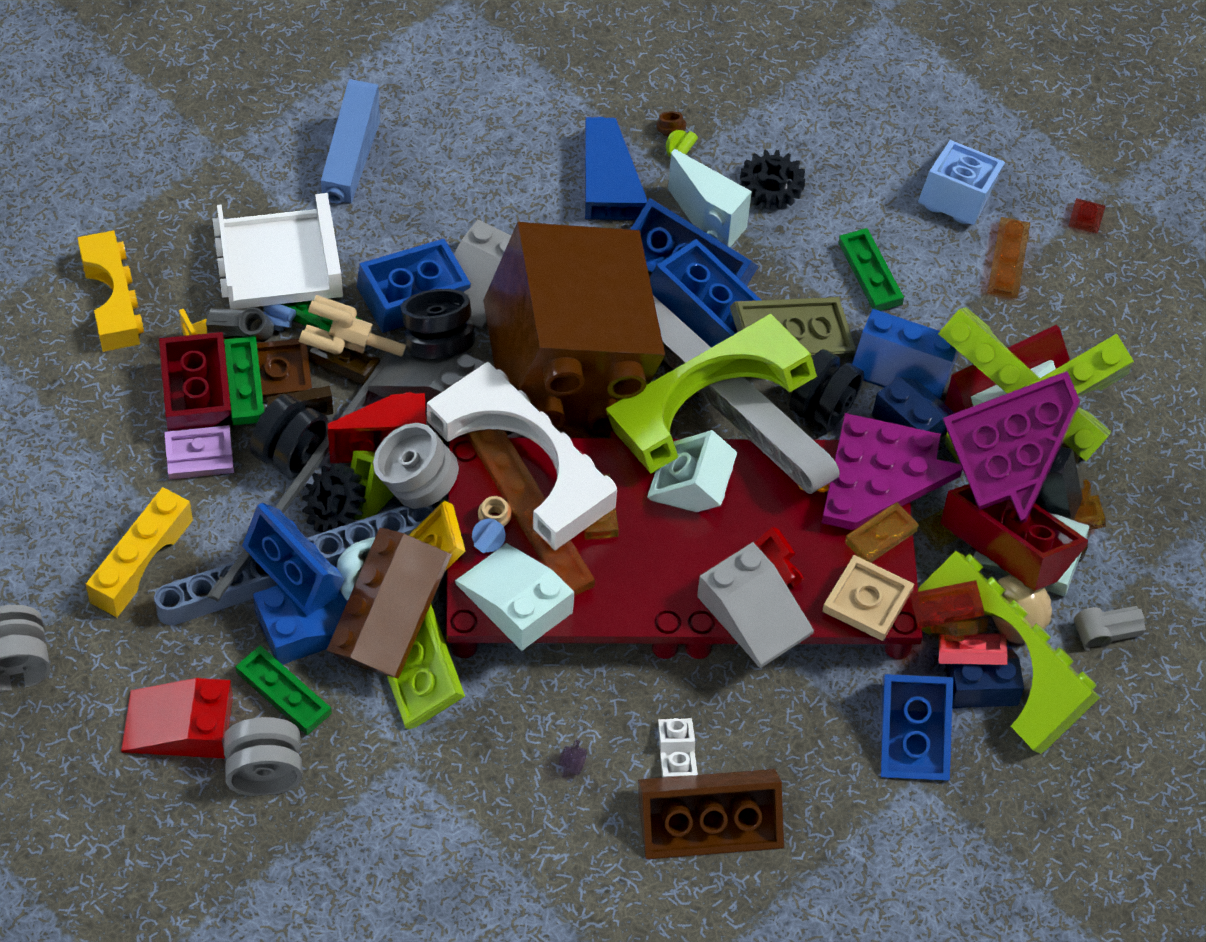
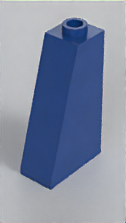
(610, 176)

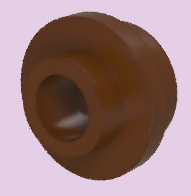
(670, 122)

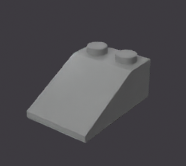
(479, 258)
(754, 605)

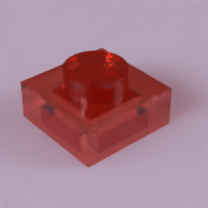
(1086, 215)

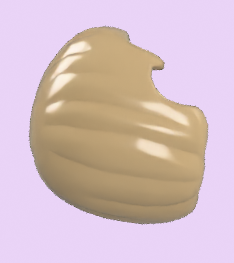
(1036, 604)

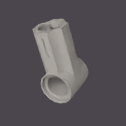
(1102, 628)

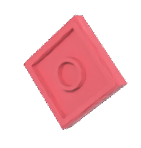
(975, 649)

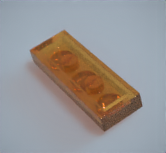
(1008, 257)

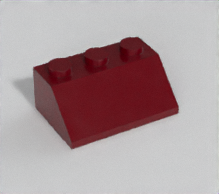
(194, 381)

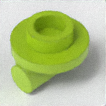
(680, 141)

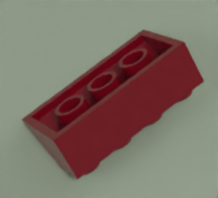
(1032, 352)
(1029, 551)

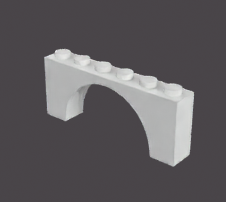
(490, 402)

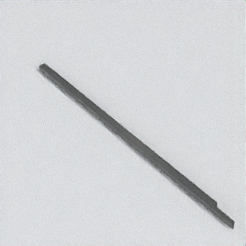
(317, 457)

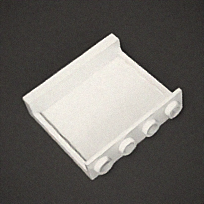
(278, 257)

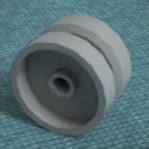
(416, 465)
(262, 756)

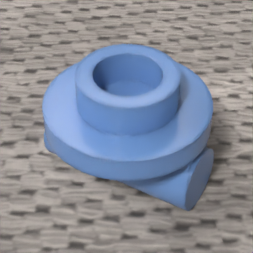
(280, 316)
(488, 535)

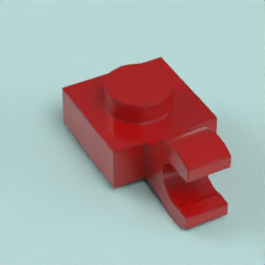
(779, 553)

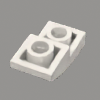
(677, 747)

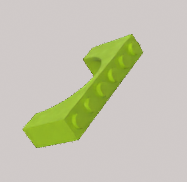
(984, 350)
(757, 351)
(1089, 371)
(1057, 691)

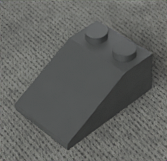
(422, 375)

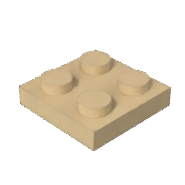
(868, 597)

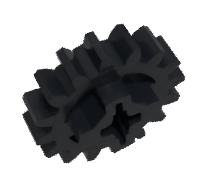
(772, 179)
(333, 499)

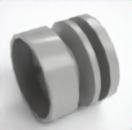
(22, 646)

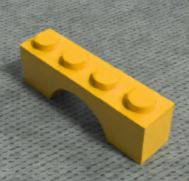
(115, 319)
(121, 572)

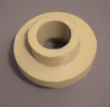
(495, 504)

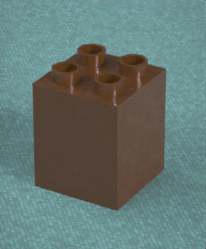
(574, 320)

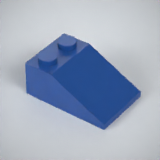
(397, 276)
(289, 630)
(916, 727)

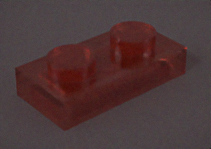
(946, 604)

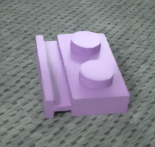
(199, 452)

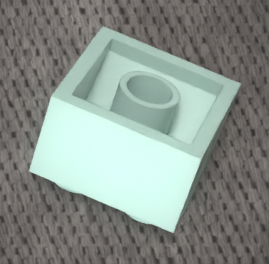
(697, 476)

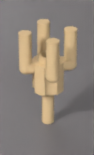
(345, 330)

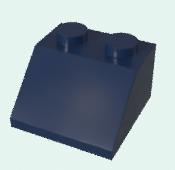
(911, 405)
(987, 684)

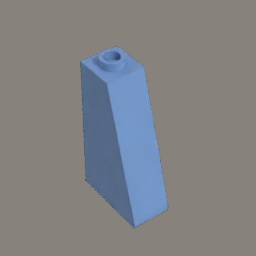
(351, 141)

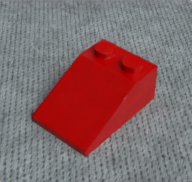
(371, 424)
(179, 718)

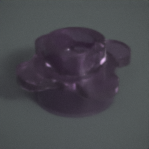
(572, 759)

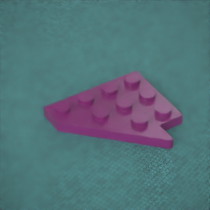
(1013, 441)
(881, 467)

